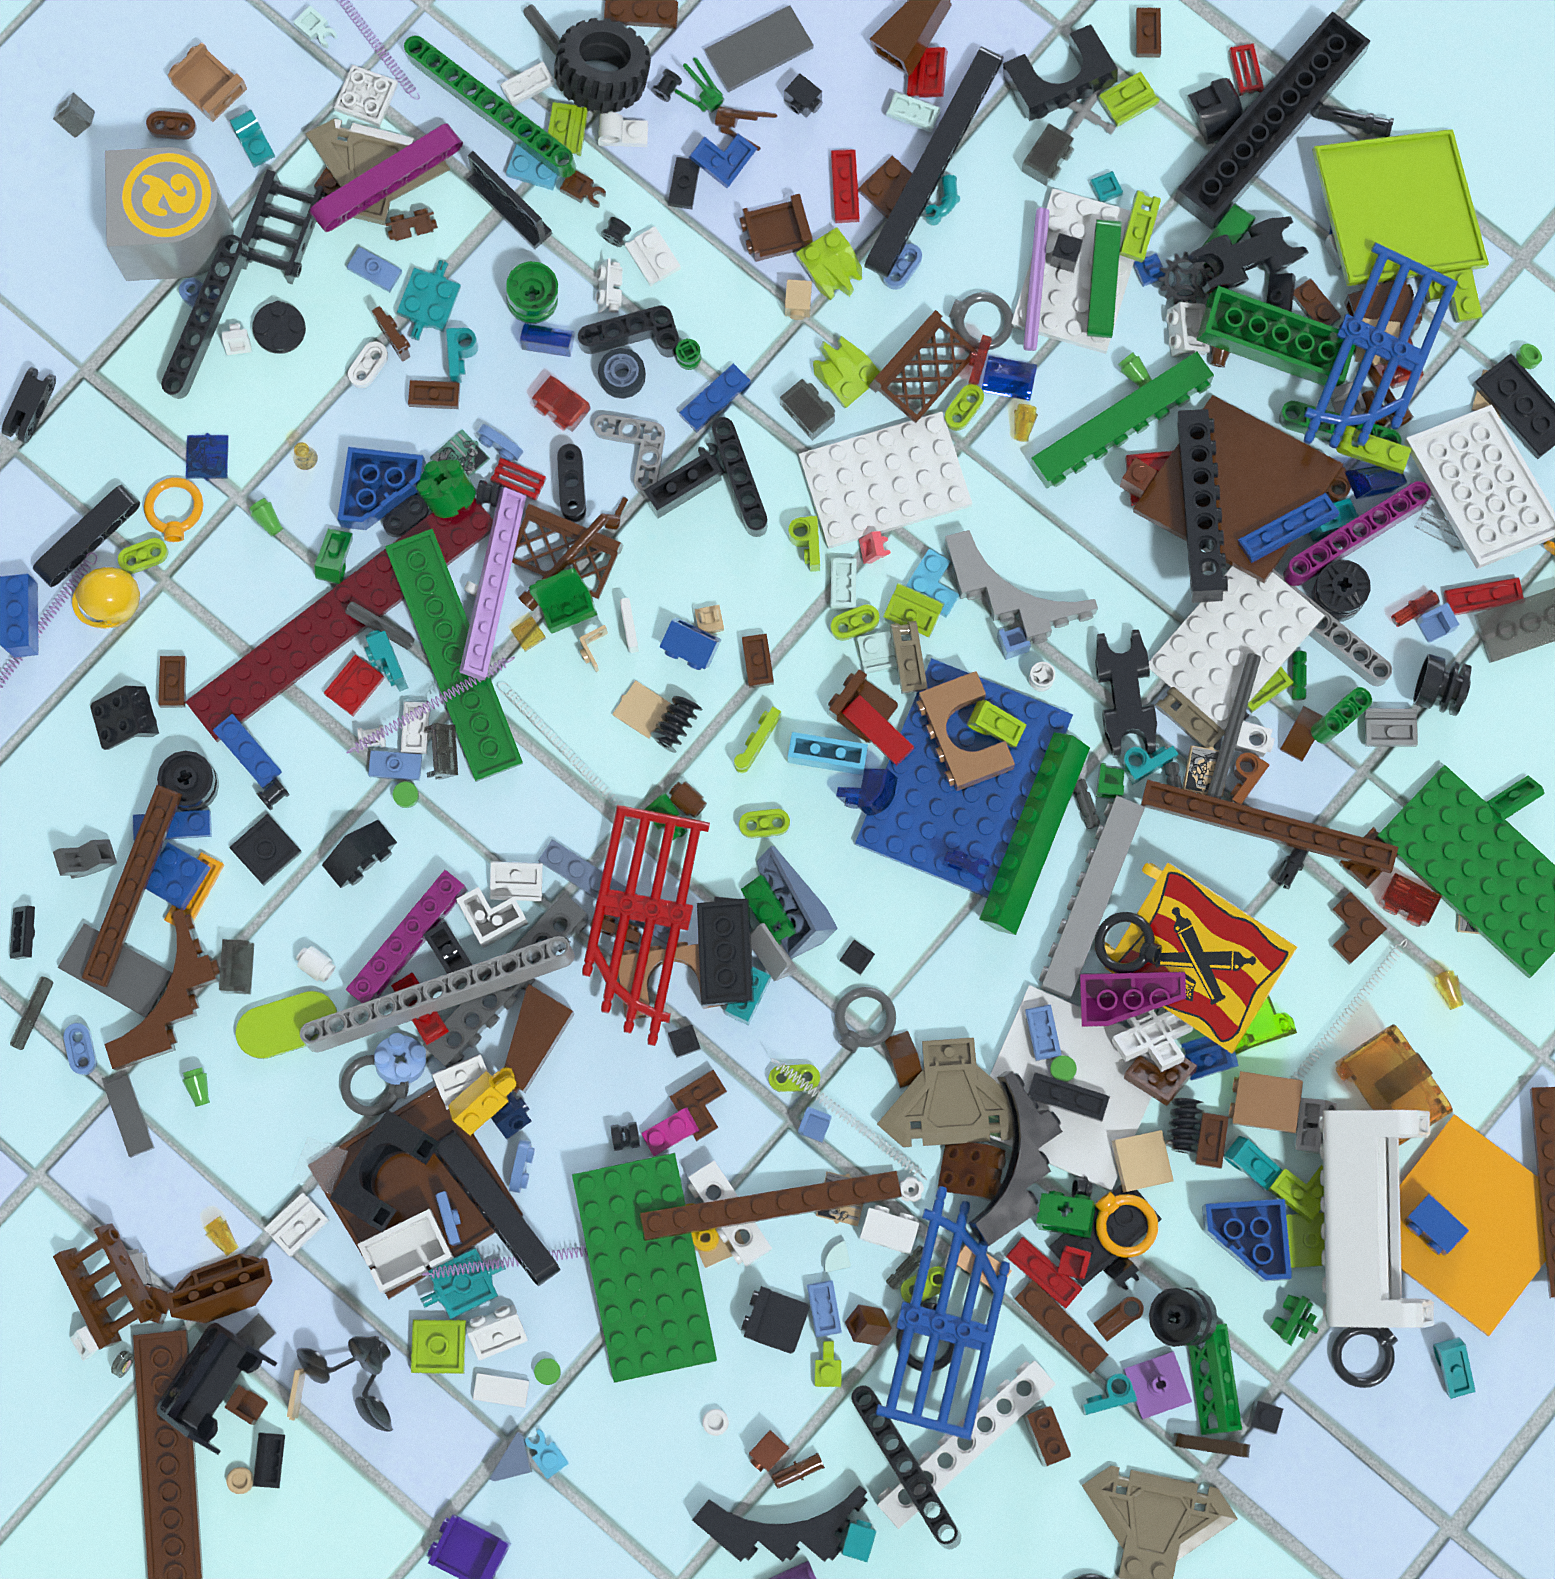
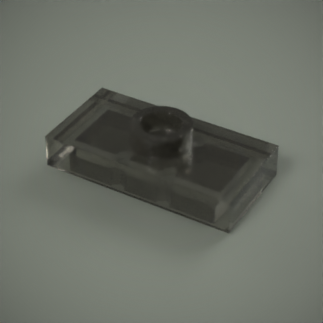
(257, 1332)

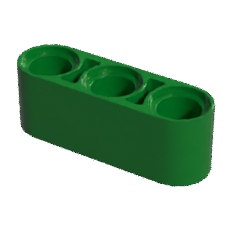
(1234, 224)
(1341, 715)

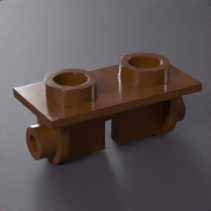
(420, 220)

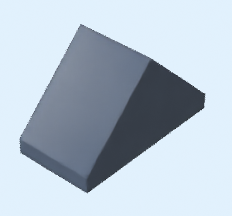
(514, 1461)

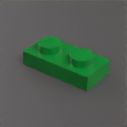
(1516, 797)

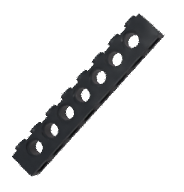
(1203, 587)

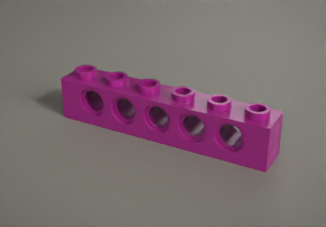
(406, 938)

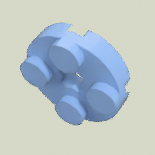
(402, 1046)

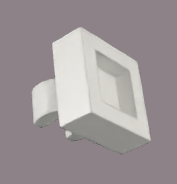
(236, 340)
(84, 1343)

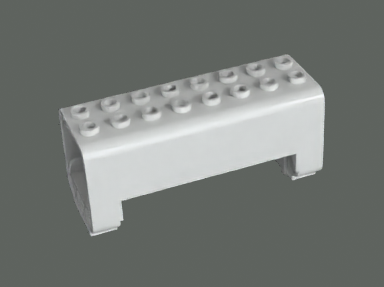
(1364, 1219)

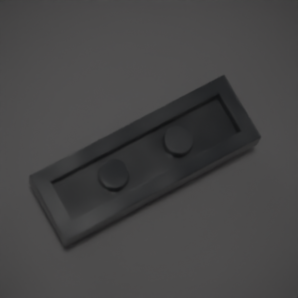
(1068, 1097)

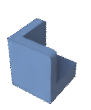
(1437, 623)
(1013, 642)
(814, 1124)

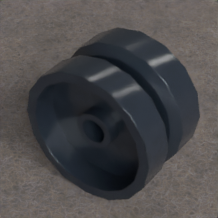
(200, 773)
(1183, 1317)

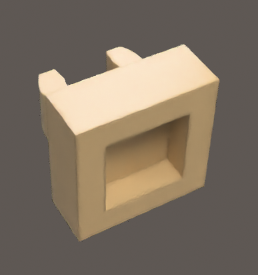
(710, 619)

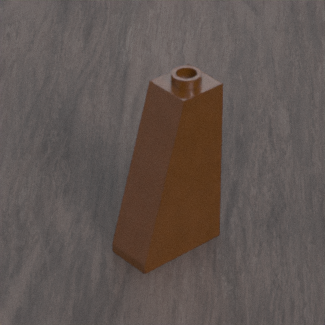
(909, 33)
(535, 1035)

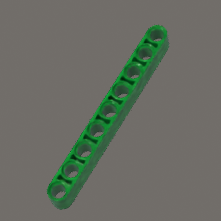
(497, 114)

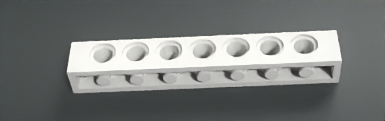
(1040, 1385)

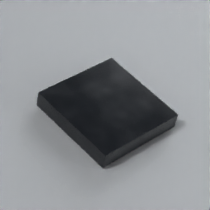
(265, 849)

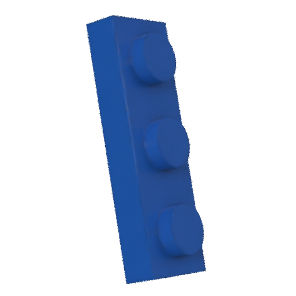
(714, 397)
(247, 751)
(184, 825)

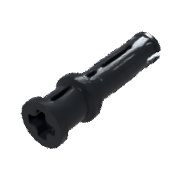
(1369, 122)

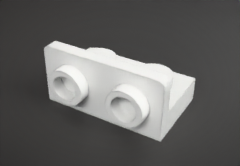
(1183, 326)
(496, 1331)

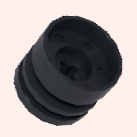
(1328, 593)
(1444, 685)

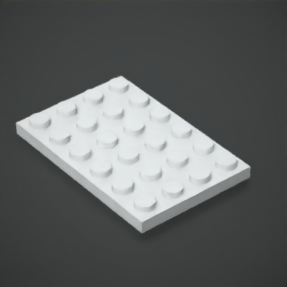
(1068, 293)
(885, 480)
(1483, 486)
(1212, 644)

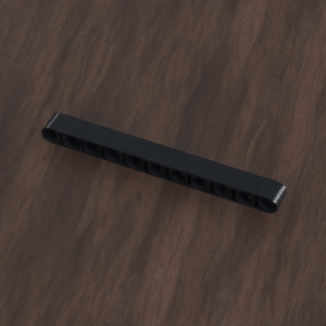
(933, 162)

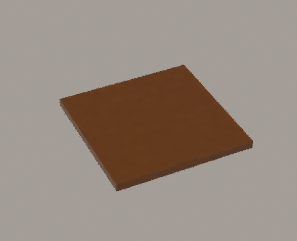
(1259, 480)
(413, 1186)

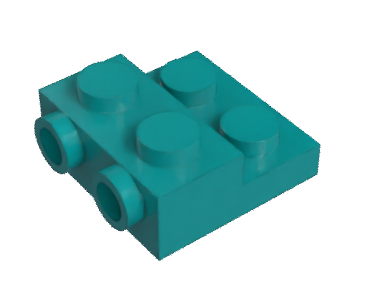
(382, 655)

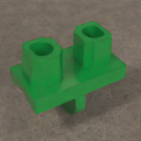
(1289, 1329)

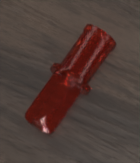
(1415, 608)

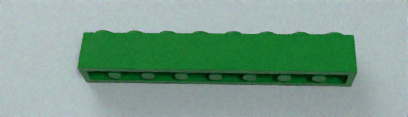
(1122, 420)
(1034, 833)

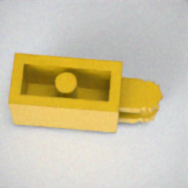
(482, 1099)

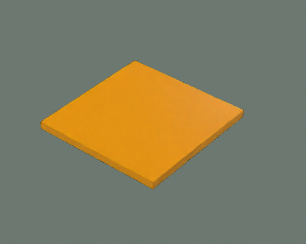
(1499, 1208)

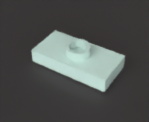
(913, 112)
(843, 583)

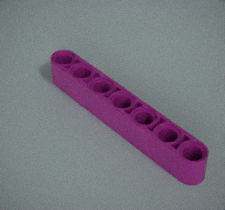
(386, 177)
(1363, 524)

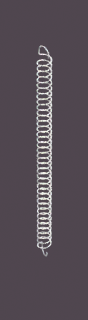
(560, 747)
(1346, 1012)
(849, 1120)

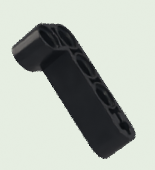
(628, 335)

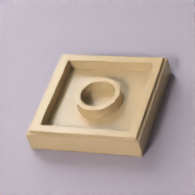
(1142, 1161)

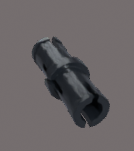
(1292, 865)

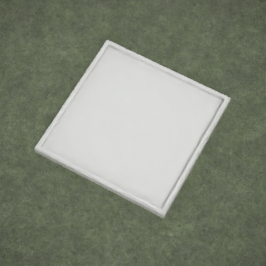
(1085, 1143)

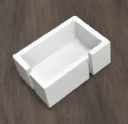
(405, 1251)

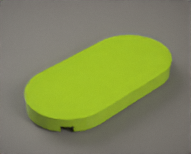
(277, 1025)

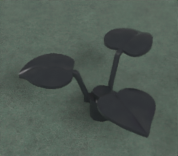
(371, 1356)

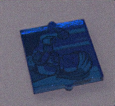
(207, 457)

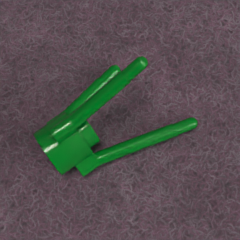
(710, 97)

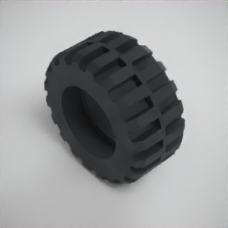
(598, 88)

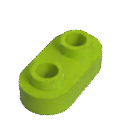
(963, 408)
(143, 554)
(854, 622)
(764, 823)
(788, 1085)
(930, 1290)

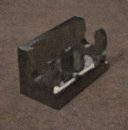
(444, 751)
(236, 967)

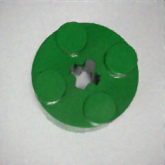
(446, 487)

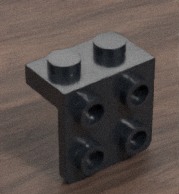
(124, 716)
(775, 1320)

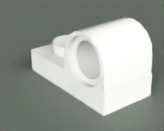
(620, 132)

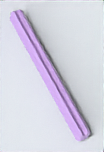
(1036, 279)

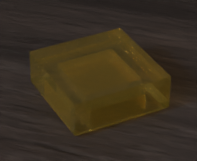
(528, 634)

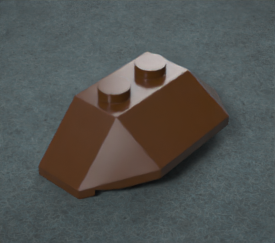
(220, 1289)

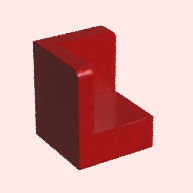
(1074, 1262)

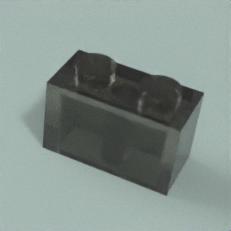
(1048, 154)
(808, 409)

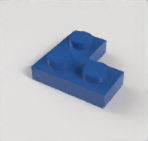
(723, 165)

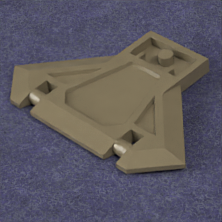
(360, 153)
(949, 1100)
(1156, 1519)

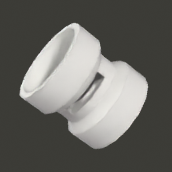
(1044, 672)

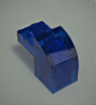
(875, 792)

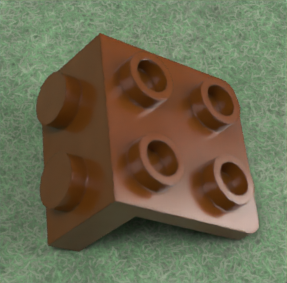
(855, 686)
(972, 1169)

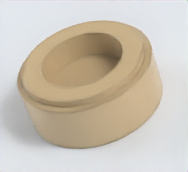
(240, 1480)

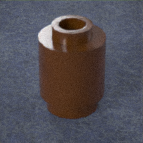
(687, 799)

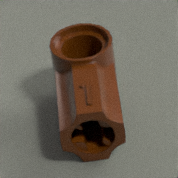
(1116, 1319)

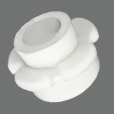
(917, 1187)

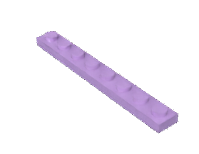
(492, 584)

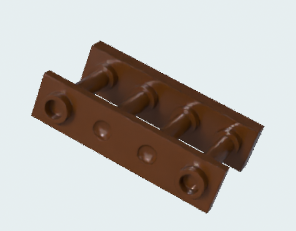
(86, 1295)

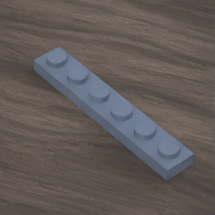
(586, 877)

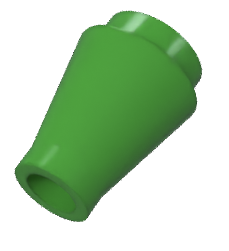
(1135, 370)
(266, 517)
(197, 1086)

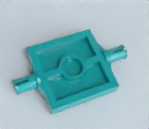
(428, 300)
(464, 1291)

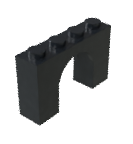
(1042, 97)
(357, 1187)

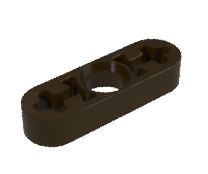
(1211, 1445)

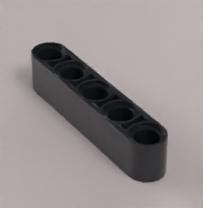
(739, 465)
(86, 535)

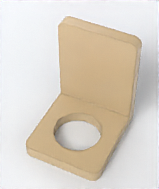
(588, 638)

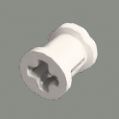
(364, 733)

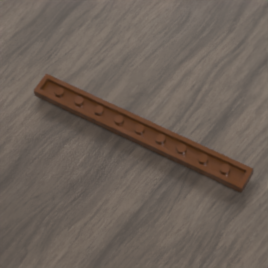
(1269, 826)
(770, 1205)

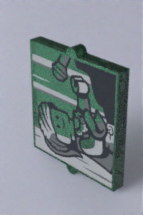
(464, 450)

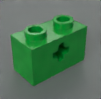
(1076, 1223)

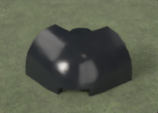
(1215, 109)

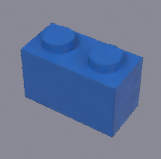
(690, 644)
(1436, 1226)

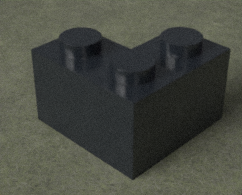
(358, 853)

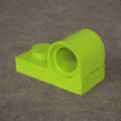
(810, 540)
(993, 721)

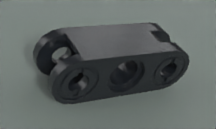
(28, 405)
(571, 470)

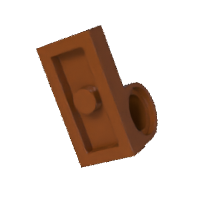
(1249, 779)

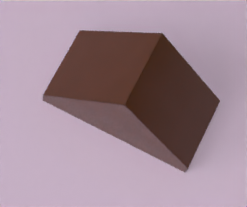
(1299, 737)
(903, 1058)

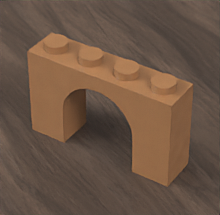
(963, 766)
(684, 954)

